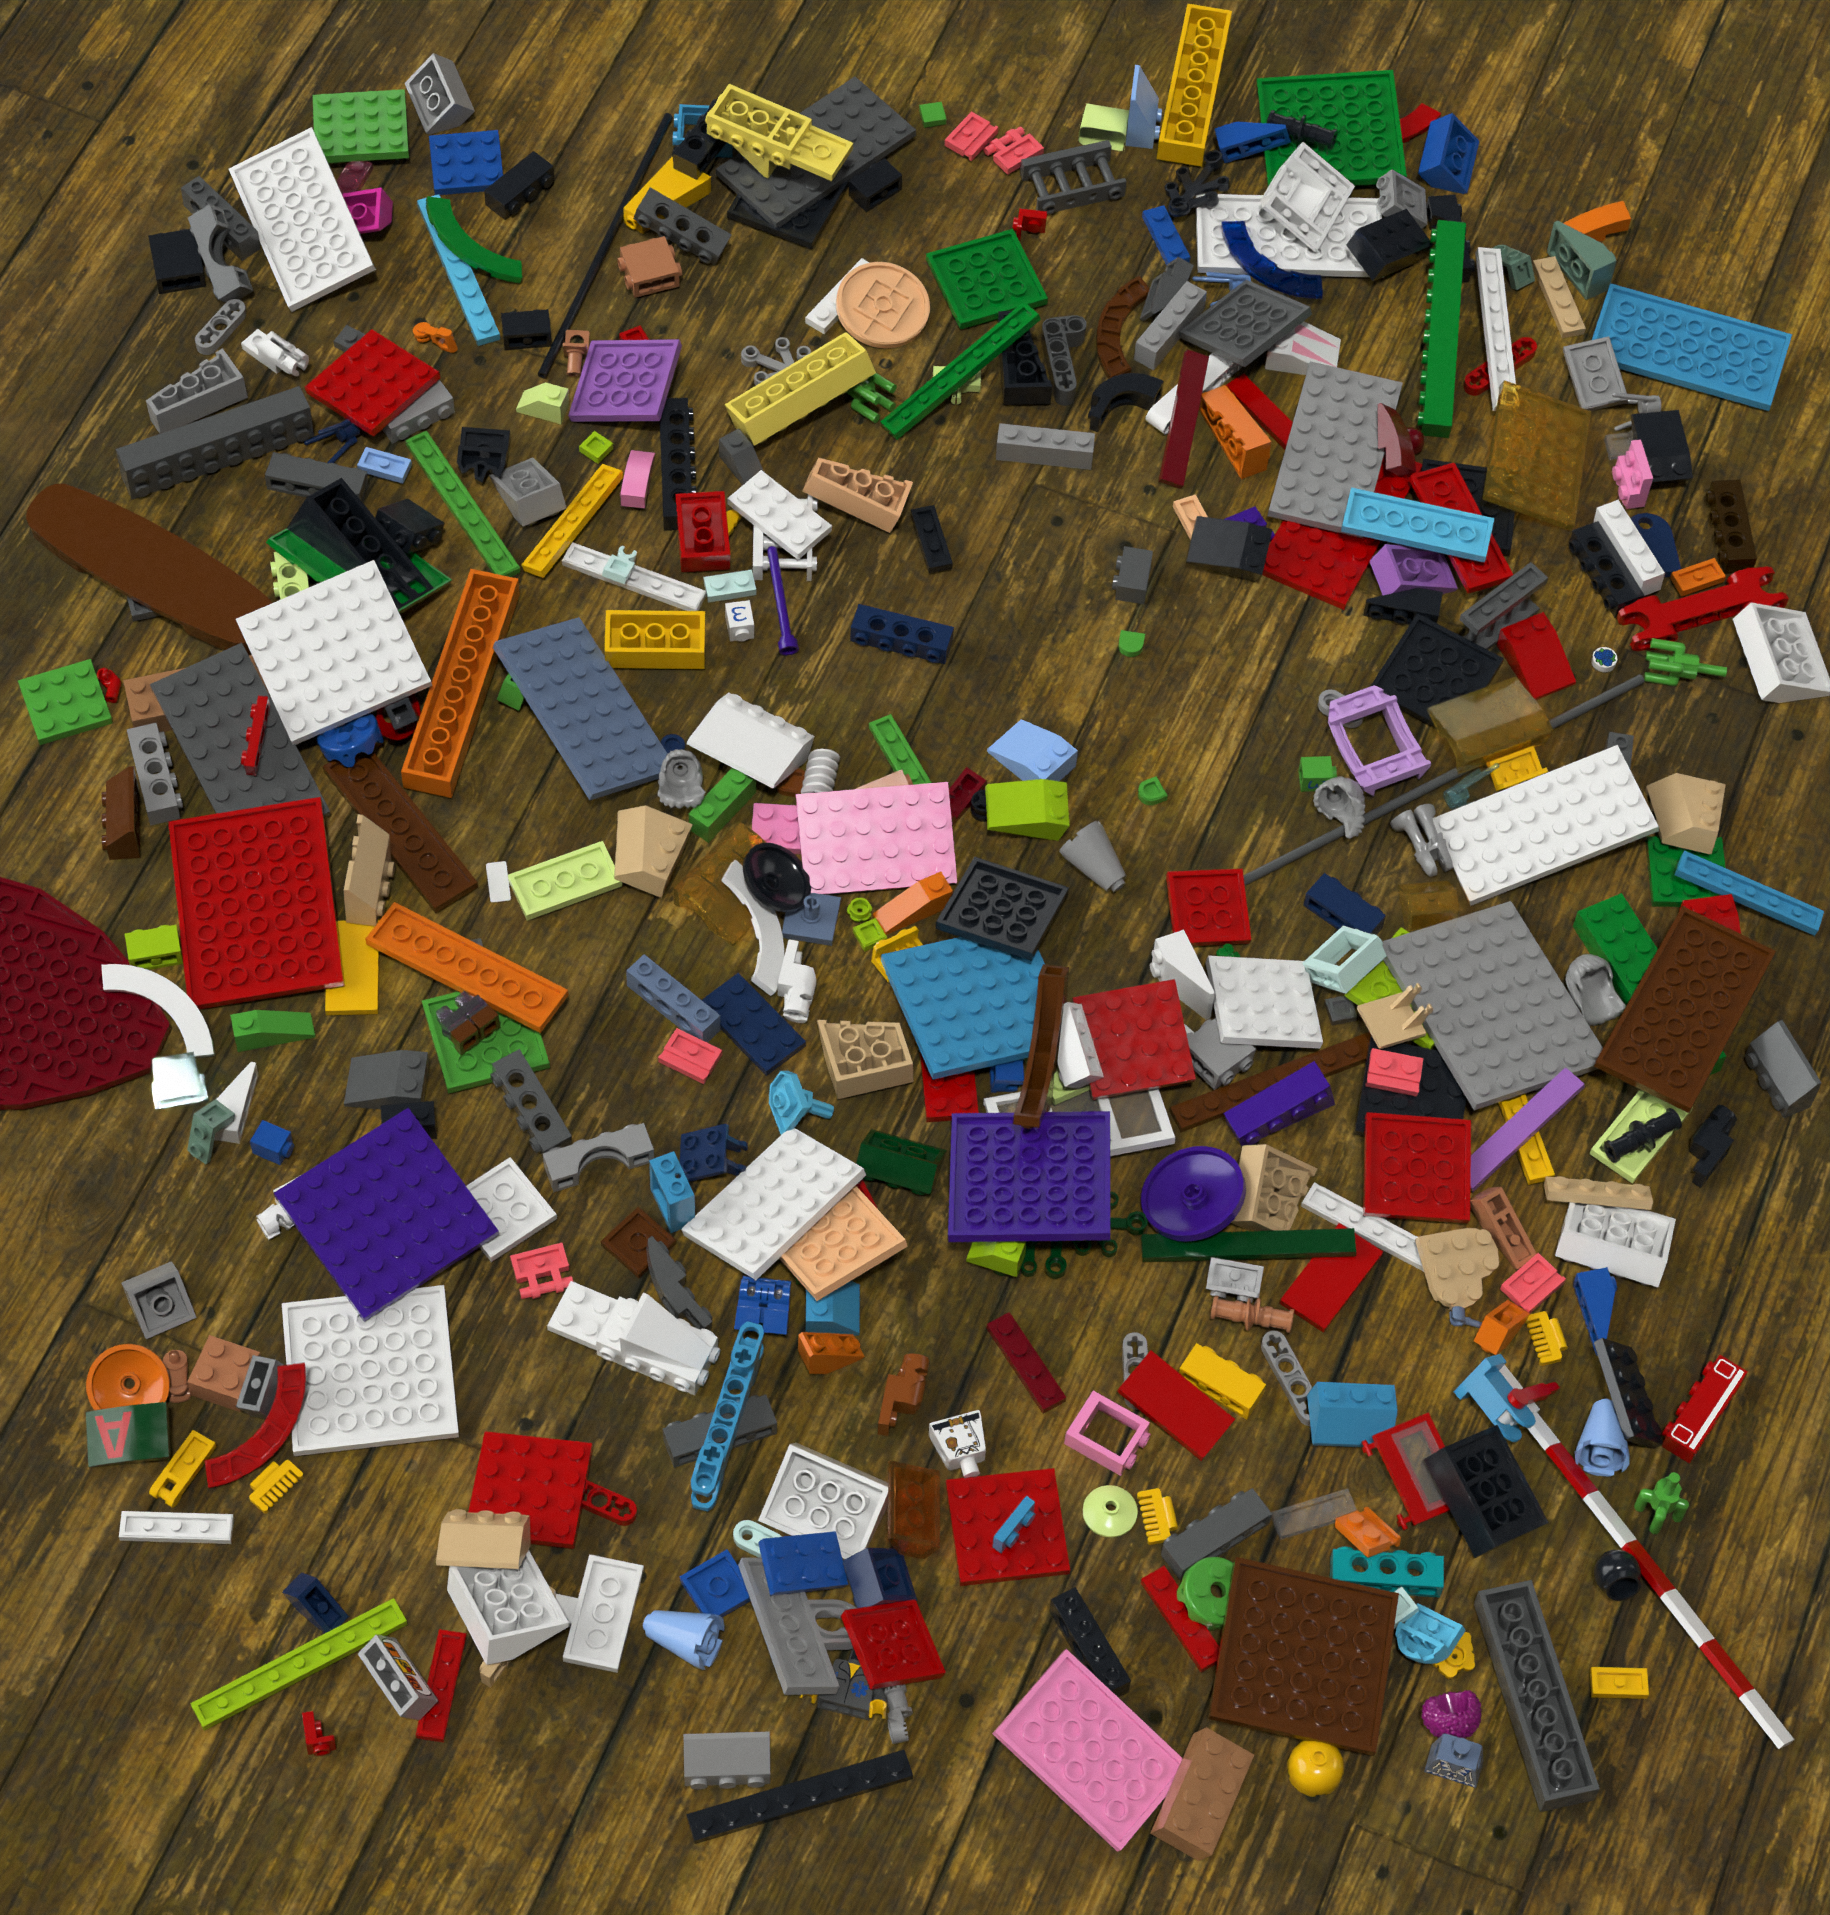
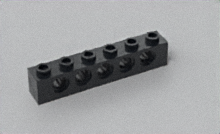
(676, 456)

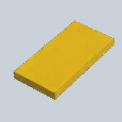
(359, 971)

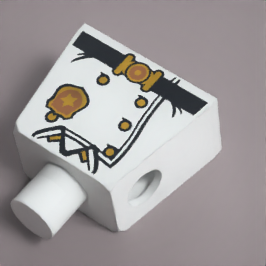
(960, 1442)

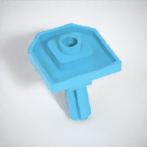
(792, 1102)

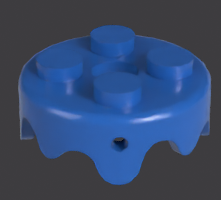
(344, 745)

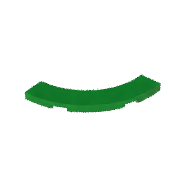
(464, 247)

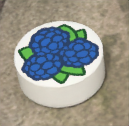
(1604, 659)

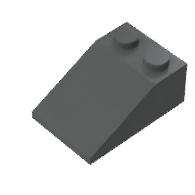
(387, 1079)

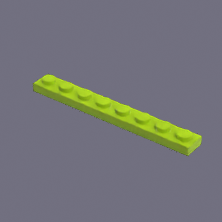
(297, 1664)

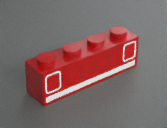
(1704, 1408)

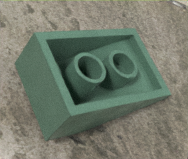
(1582, 259)

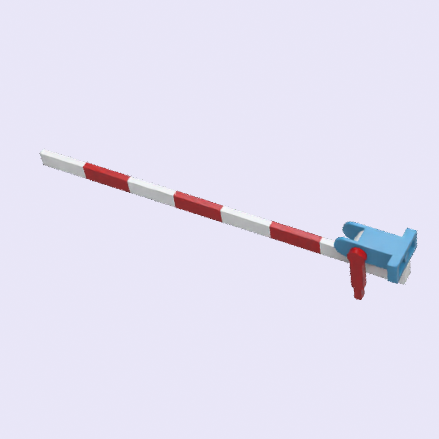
(1511, 1404)

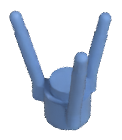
(1232, 279)

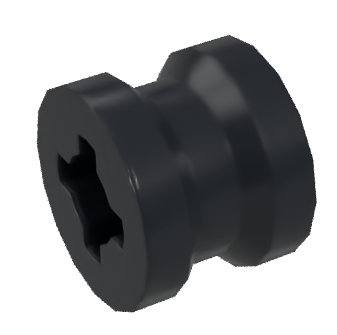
(979, 799)

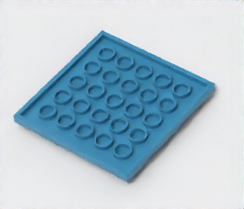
(965, 1003)

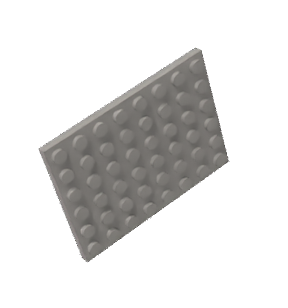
(1495, 1003)

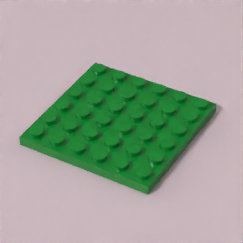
(1355, 104)

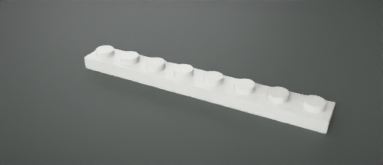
(1495, 319)

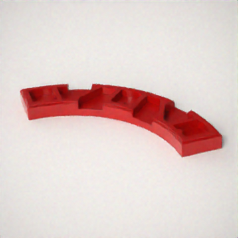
(1417, 122)
(269, 1436)

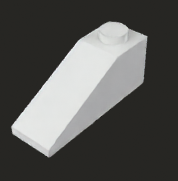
(1077, 1052)
(238, 1099)

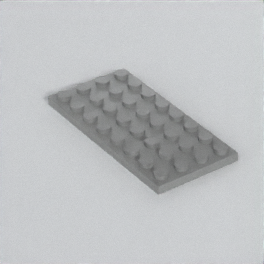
(1331, 446)

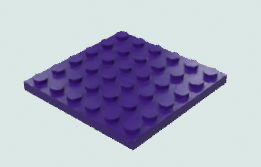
(1030, 1181)
(386, 1214)

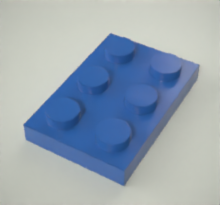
(803, 1563)

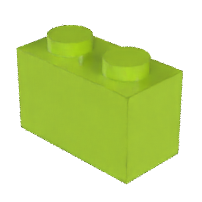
(154, 947)

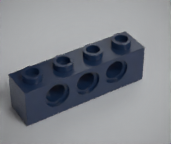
(914, 631)

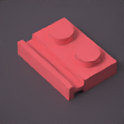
(971, 136)
(690, 1056)
(1394, 1072)
(1532, 1283)

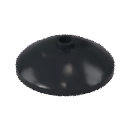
(776, 877)

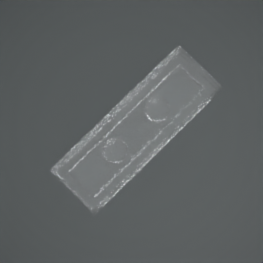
(1312, 1513)

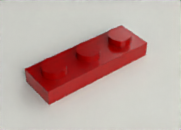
(255, 735)

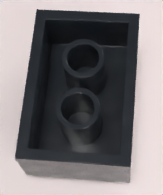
(1389, 244)

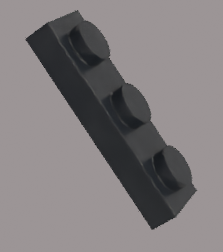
(931, 539)

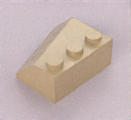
(1687, 811)
(648, 848)
(368, 874)
(865, 1056)
(1272, 1188)

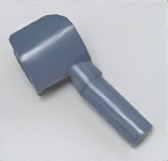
(1458, 1318)

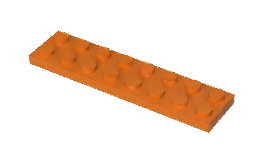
(467, 967)

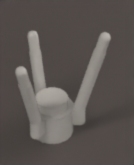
(1646, 404)

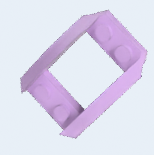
(1390, 769)

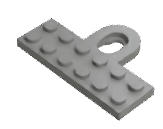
(793, 1635)

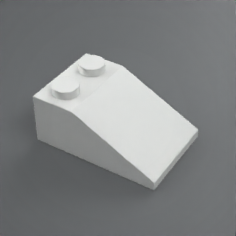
(1177, 960)

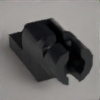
(1712, 1143)

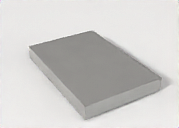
(1595, 373)

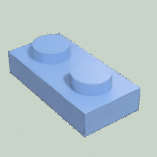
(384, 465)

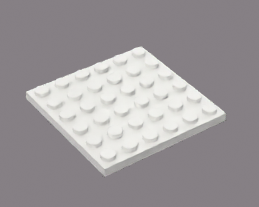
(333, 652)
(374, 1377)

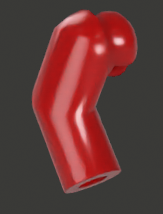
(111, 682)

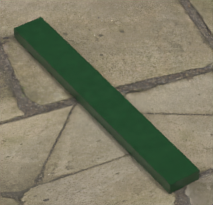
(1252, 1245)

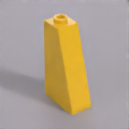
(673, 185)

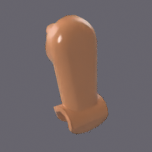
(177, 1367)

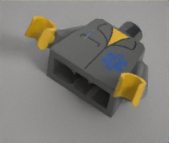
(854, 1693)

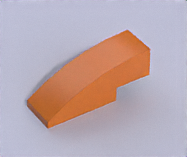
(1602, 221)

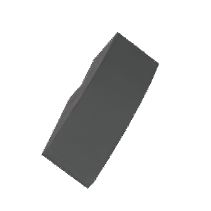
(1166, 286)

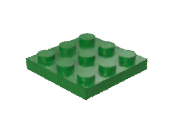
(1665, 886)

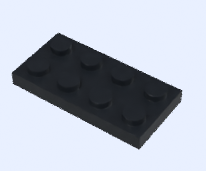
(1628, 1393)

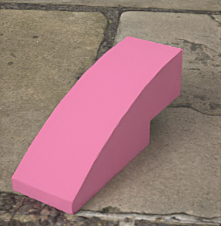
(637, 479)

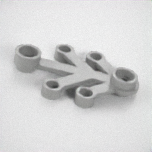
(757, 358)

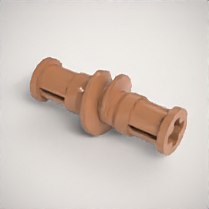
(1252, 1314)

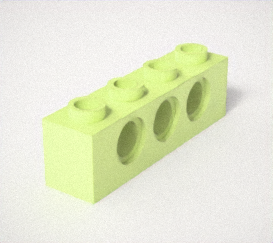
(287, 586)

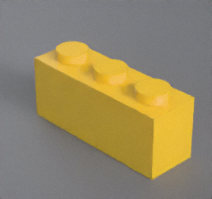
(1223, 1380)

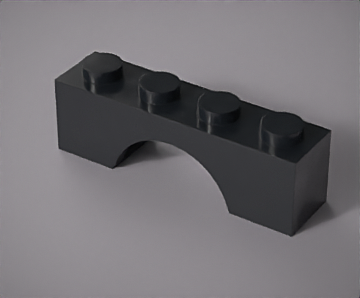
(1447, 209)

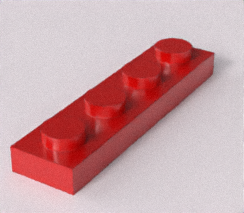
(1191, 1634)

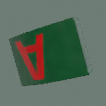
(128, 1434)

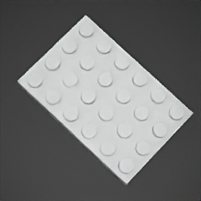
(773, 1202)

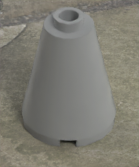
(1095, 857)

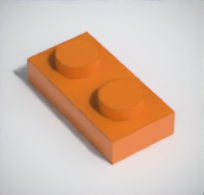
(1697, 577)

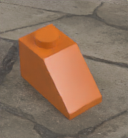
(1500, 1327)

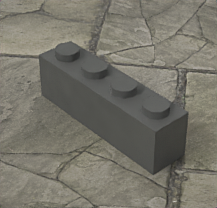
(307, 476)
(686, 1438)
(1217, 1532)

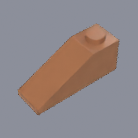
(1500, 1219)

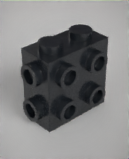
(410, 525)

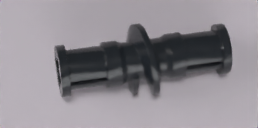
(1304, 131)
(1642, 1134)

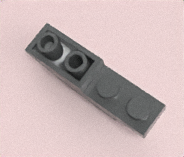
(668, 1281)

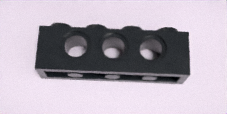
(697, 149)
(1595, 556)
(1088, 1641)

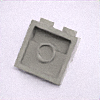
(1400, 194)

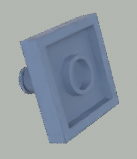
(814, 920)

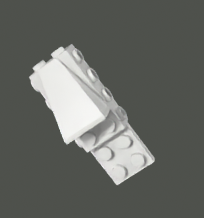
(637, 1336)

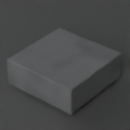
(1340, 1010)

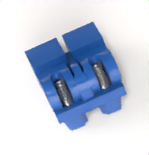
(774, 1302)

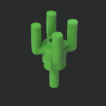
(866, 392)
(1678, 664)
(1663, 1500)

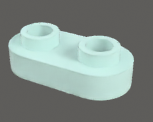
(757, 1532)

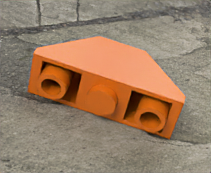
(828, 1351)

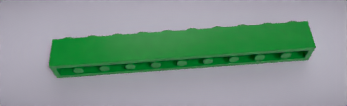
(1442, 330)

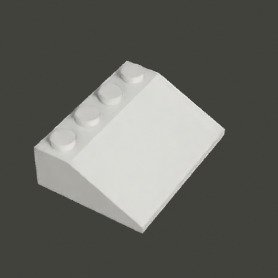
(1782, 653)
(752, 740)
(1623, 1239)
(825, 1496)
(505, 1608)

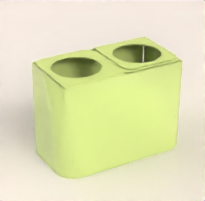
(1103, 124)

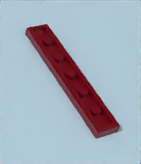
(1183, 419)

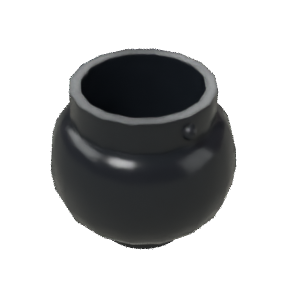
(1618, 1574)

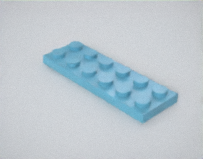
(1417, 524)

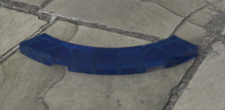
(1265, 270)

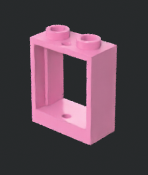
(1075, 1439)

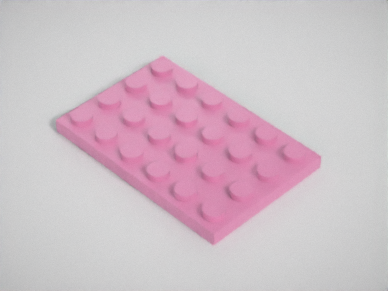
(876, 837)
(1090, 1750)

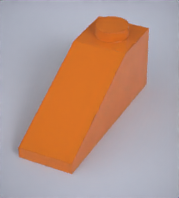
(915, 903)

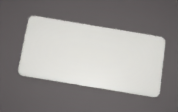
(498, 881)

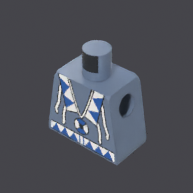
(1455, 1760)

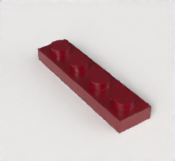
(1026, 1362)

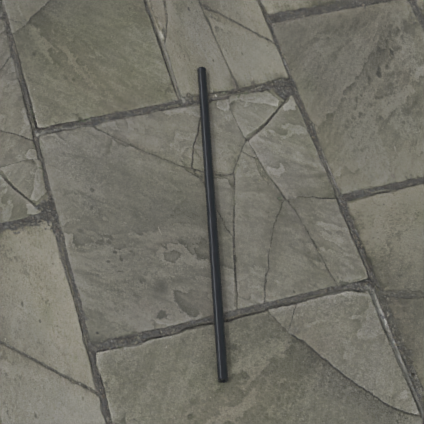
(604, 247)

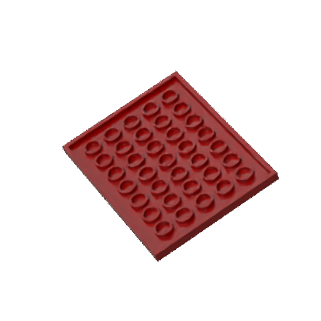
(255, 903)

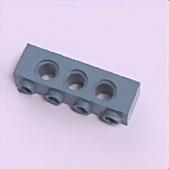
(672, 999)

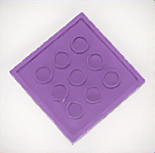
(625, 380)

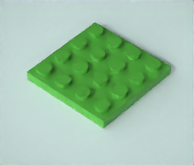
(361, 125)
(475, 1065)

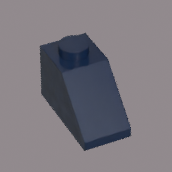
(315, 1602)

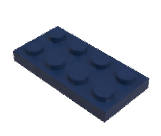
(754, 1024)

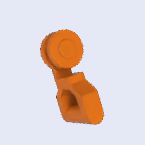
(441, 337)

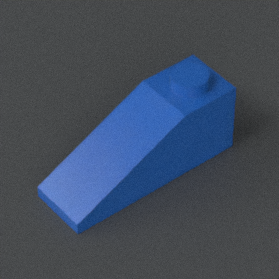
(1248, 138)
(1595, 1297)

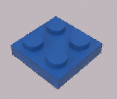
(716, 1585)

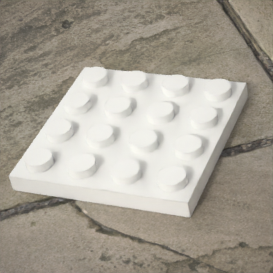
(1264, 1002)

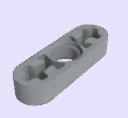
(220, 336)
(1127, 1353)

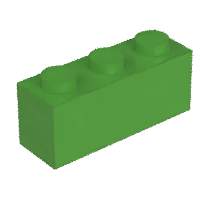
(721, 804)

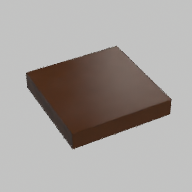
(629, 1241)

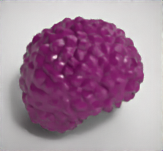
(1452, 1714)

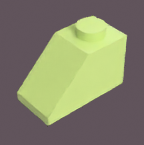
(545, 402)

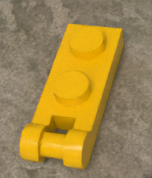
(183, 1468)

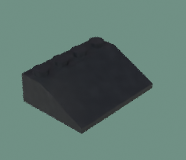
(1485, 1490)

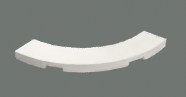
(766, 929)
(166, 995)

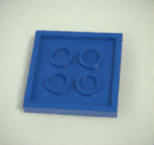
(465, 161)

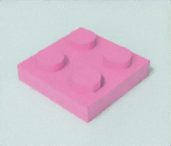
(777, 825)

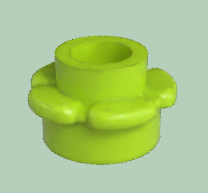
(859, 904)

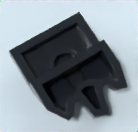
(483, 451)

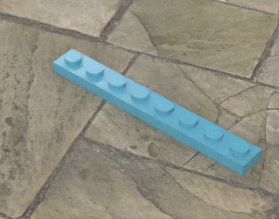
(464, 286)

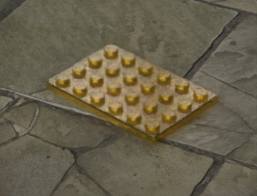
(1537, 455)

